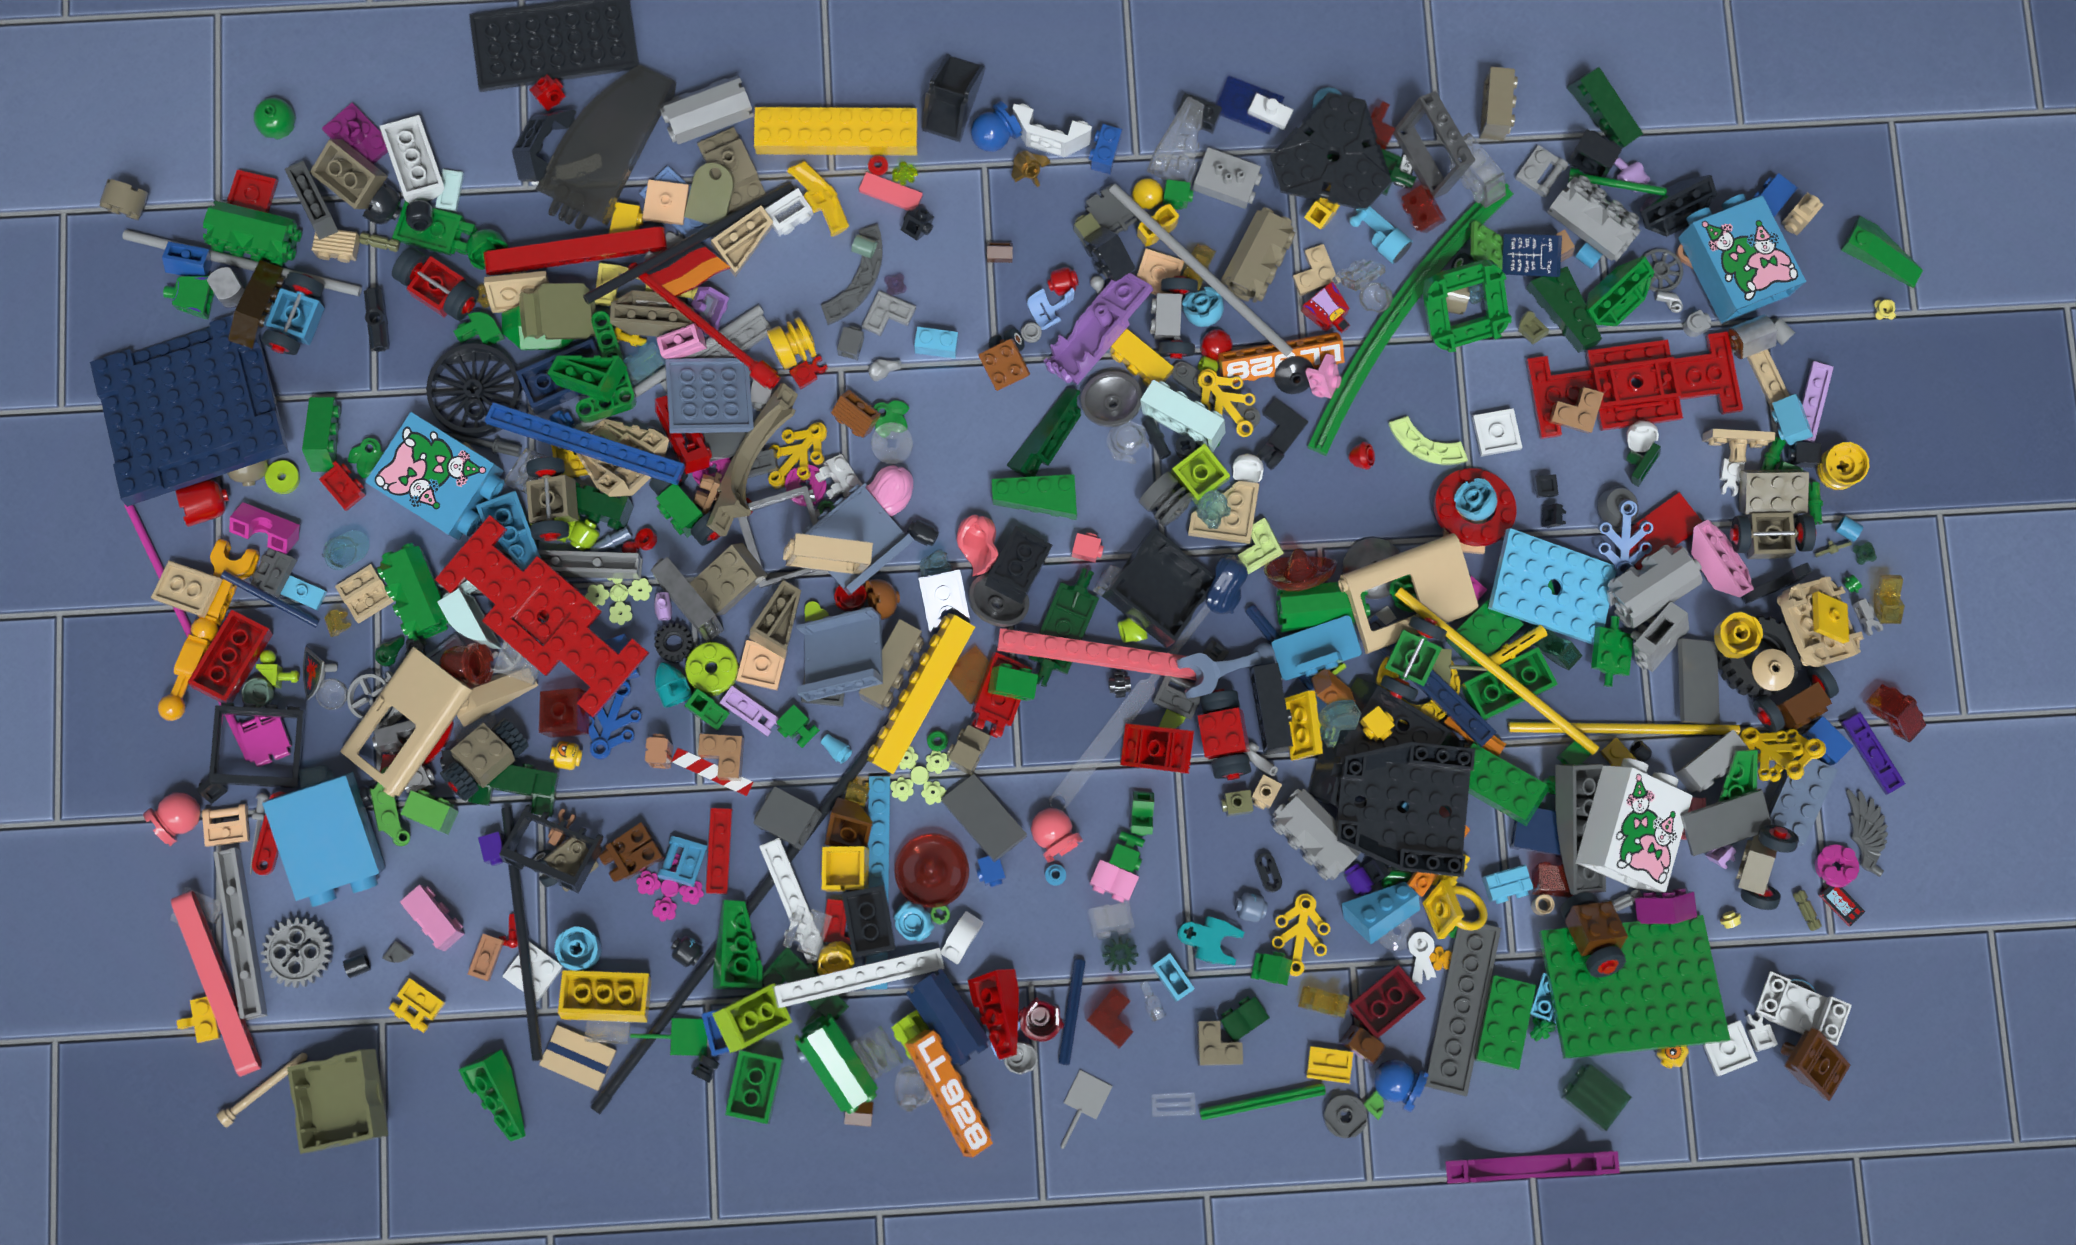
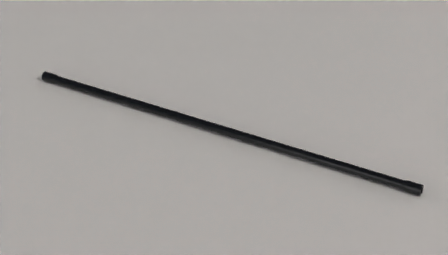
(606, 1095)

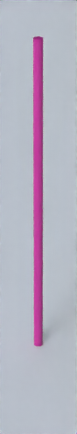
(180, 613)

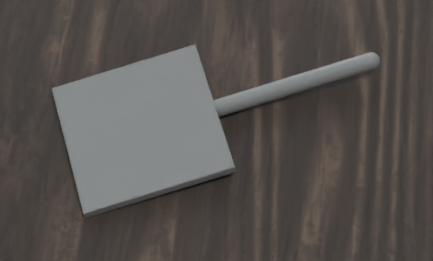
(1087, 1097)

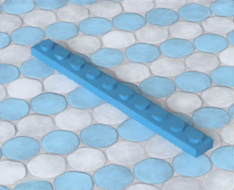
(879, 846)

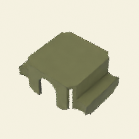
(557, 312)

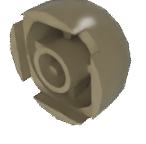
(249, 474)

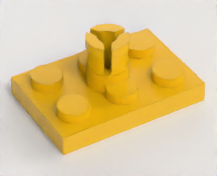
(1304, 725)

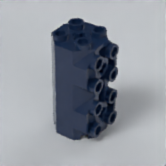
(949, 1017)

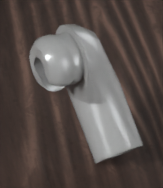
(1671, 300)

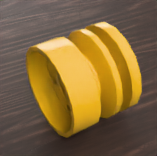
(792, 343)
(1845, 455)

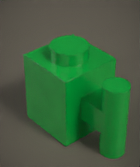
(794, 723)
(1124, 856)
(1271, 968)

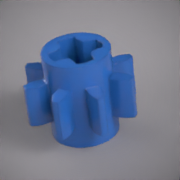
(561, 418)

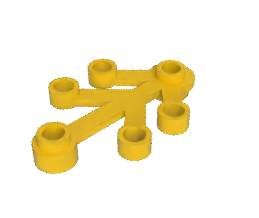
(1223, 398)
(799, 452)
(1754, 738)
(1808, 753)
(1301, 930)

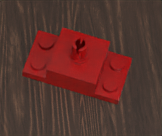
(1157, 748)

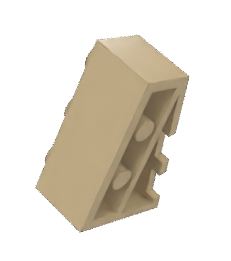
(742, 239)

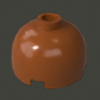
(882, 597)

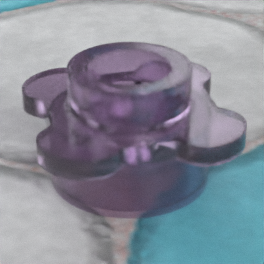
(894, 290)

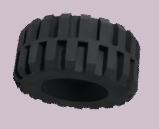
(1741, 676)

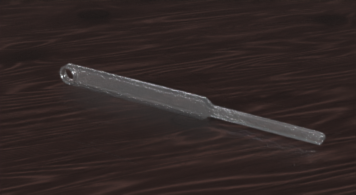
(1116, 725)

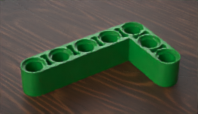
(624, 388)

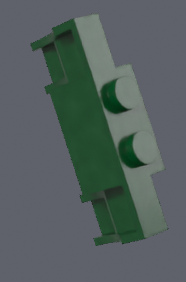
(522, 781)
(789, 969)

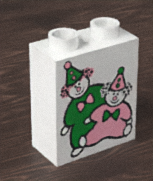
(1634, 826)

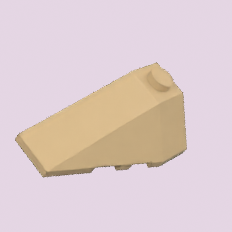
(491, 696)

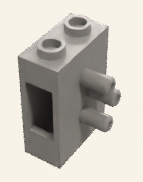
(1227, 178)
(1660, 637)

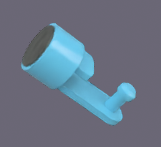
(1389, 241)

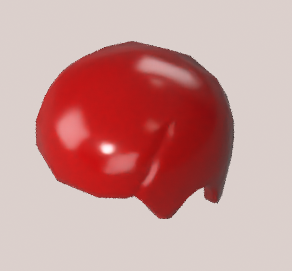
(1215, 342)
(850, 602)

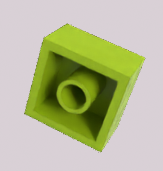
(1200, 473)

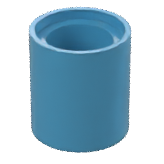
(1588, 255)
(1849, 528)

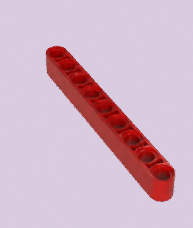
(575, 251)

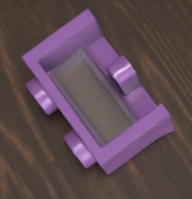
(710, 305)

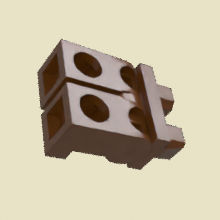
(627, 858)

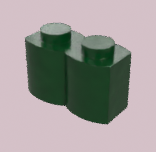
(1244, 1018)

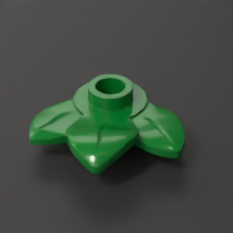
(894, 413)
(365, 460)

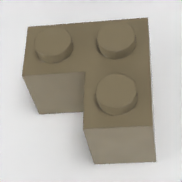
(968, 749)
(1211, 1049)

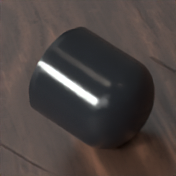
(1643, 753)

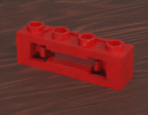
(697, 454)

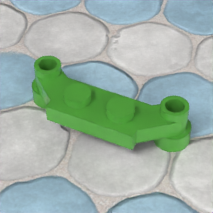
(387, 815)

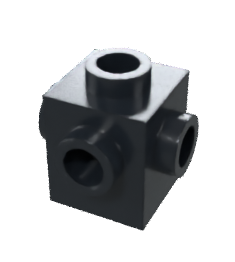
(917, 223)

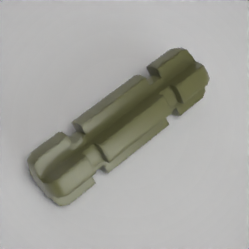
(379, 242)
(1807, 910)

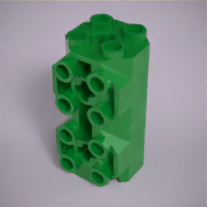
(251, 232)
(414, 590)
(1314, 607)
(836, 1063)

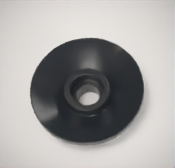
(1290, 368)

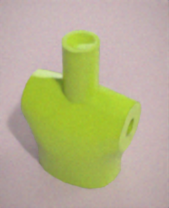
(1131, 631)

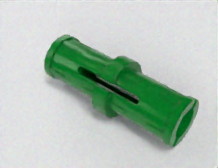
(1772, 457)
(1815, 502)

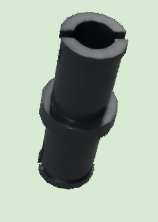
(1156, 438)

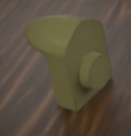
(1532, 327)

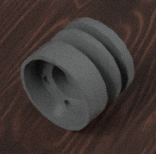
(1166, 499)

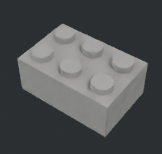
(1710, 763)

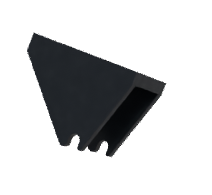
(951, 97)

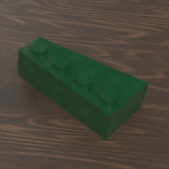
(1605, 107)
(1566, 308)
(603, 507)

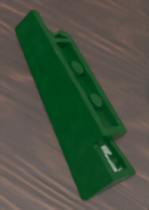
(1047, 436)

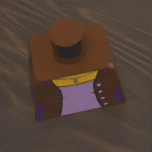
(1363, 1044)

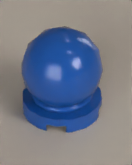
(992, 129)
(1398, 1082)

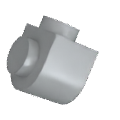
(1697, 324)

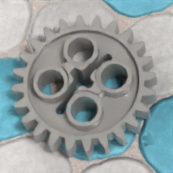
(309, 966)

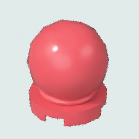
(175, 815)
(1053, 831)

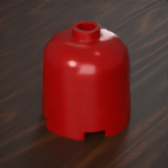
(202, 501)

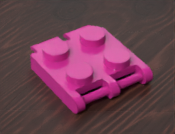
(264, 740)

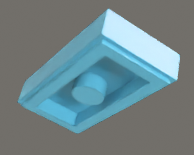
(303, 593)

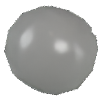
(1024, 1060)

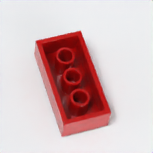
(230, 658)

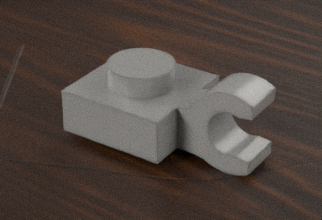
(1865, 615)

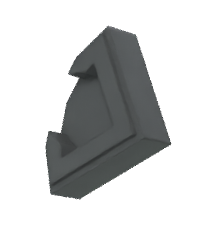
(397, 953)

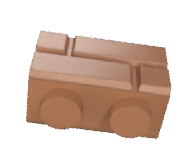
(658, 752)

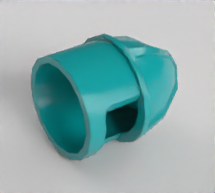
(671, 685)

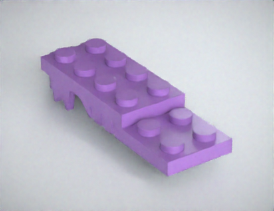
(1097, 328)

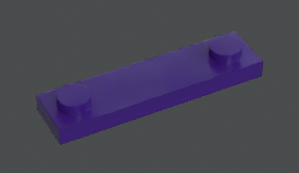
(1873, 753)

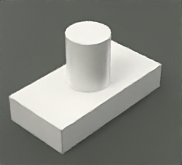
(1270, 111)

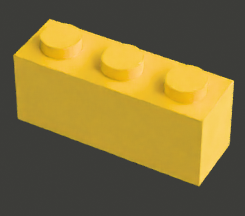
(1140, 358)

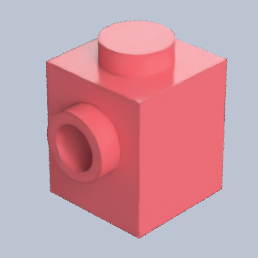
(1087, 547)

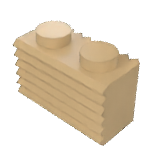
(341, 245)

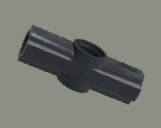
(377, 331)

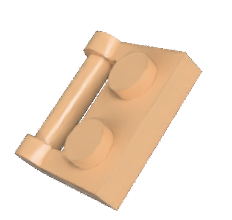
(226, 832)

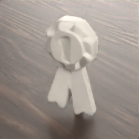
(1421, 947)

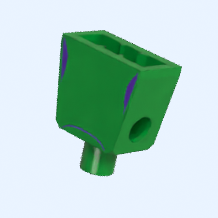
(191, 295)

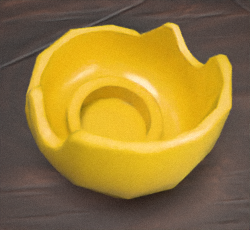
(1148, 193)

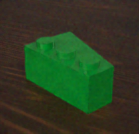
(589, 376)

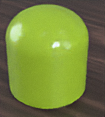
(1207, 363)

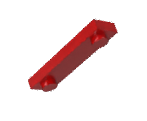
(719, 851)

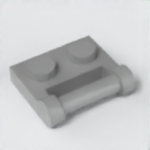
(1536, 167)

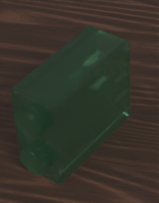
(1595, 1097)

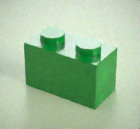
(1013, 683)

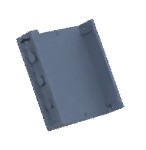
(862, 520)
(842, 654)

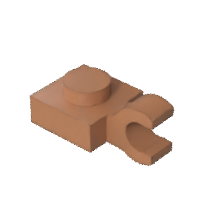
(556, 837)

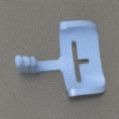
(1036, 309)

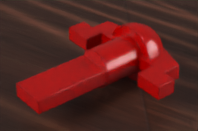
(512, 942)

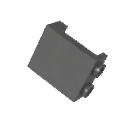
(787, 817)

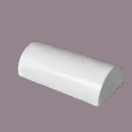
(412, 159)

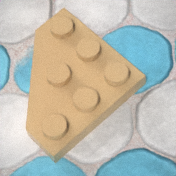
(1239, 524)

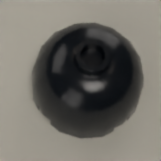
(383, 206)

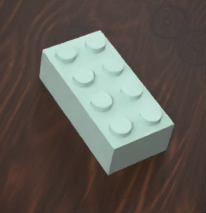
(1183, 415)

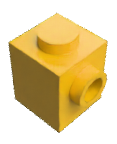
(1377, 724)

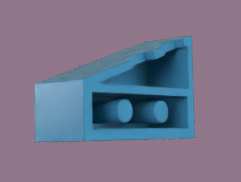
(1381, 910)

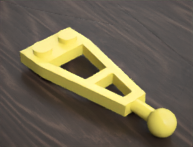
(608, 271)

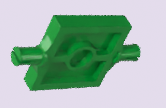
(1612, 651)

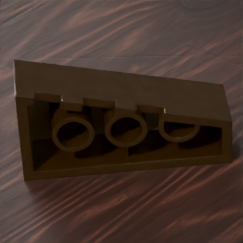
(256, 304)

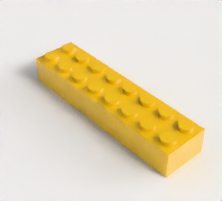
(835, 131)

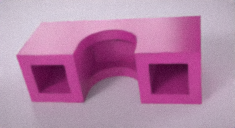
(251, 520)

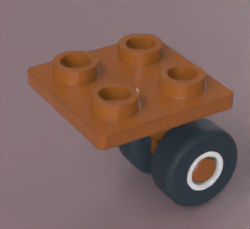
(1004, 359)

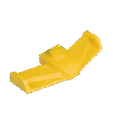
(821, 197)

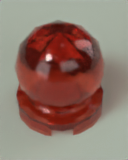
(468, 663)

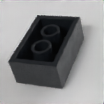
(868, 922)

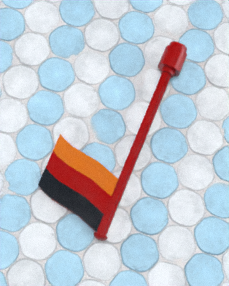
(686, 273)

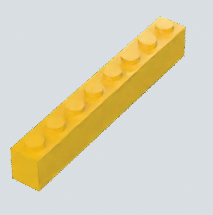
(920, 693)

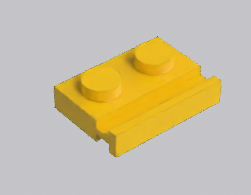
(1329, 1064)

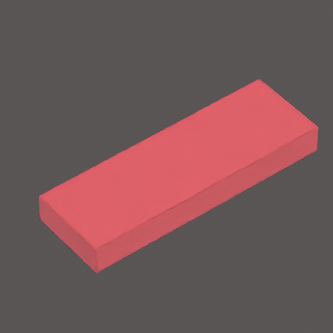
(890, 192)

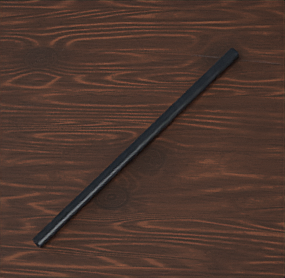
(686, 243)
(523, 946)

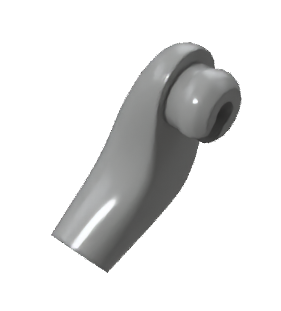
(1260, 762)

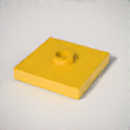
(1830, 617)

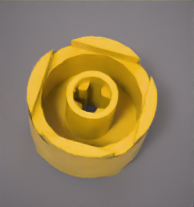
(1742, 624)

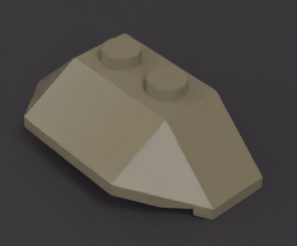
(646, 314)

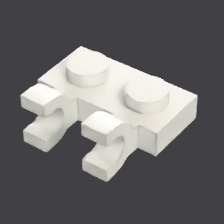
(842, 475)

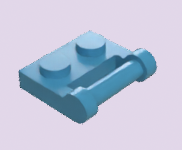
(689, 862)

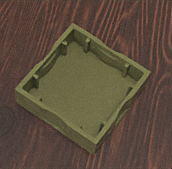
(337, 1101)

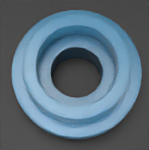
(1055, 882)

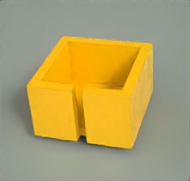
(845, 868)

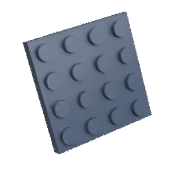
(708, 395)

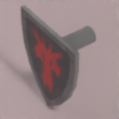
(314, 672)

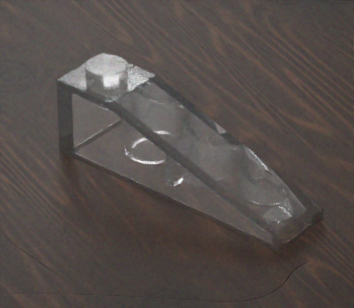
(1177, 149)

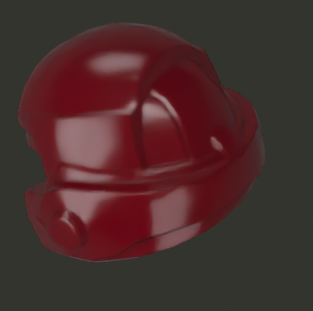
(1040, 1020)

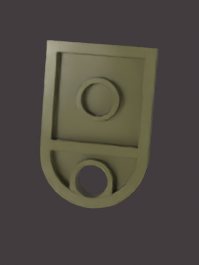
(708, 196)

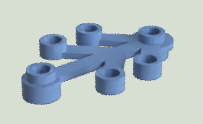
(1625, 542)

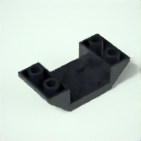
(528, 165)

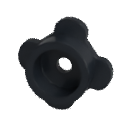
(418, 643)

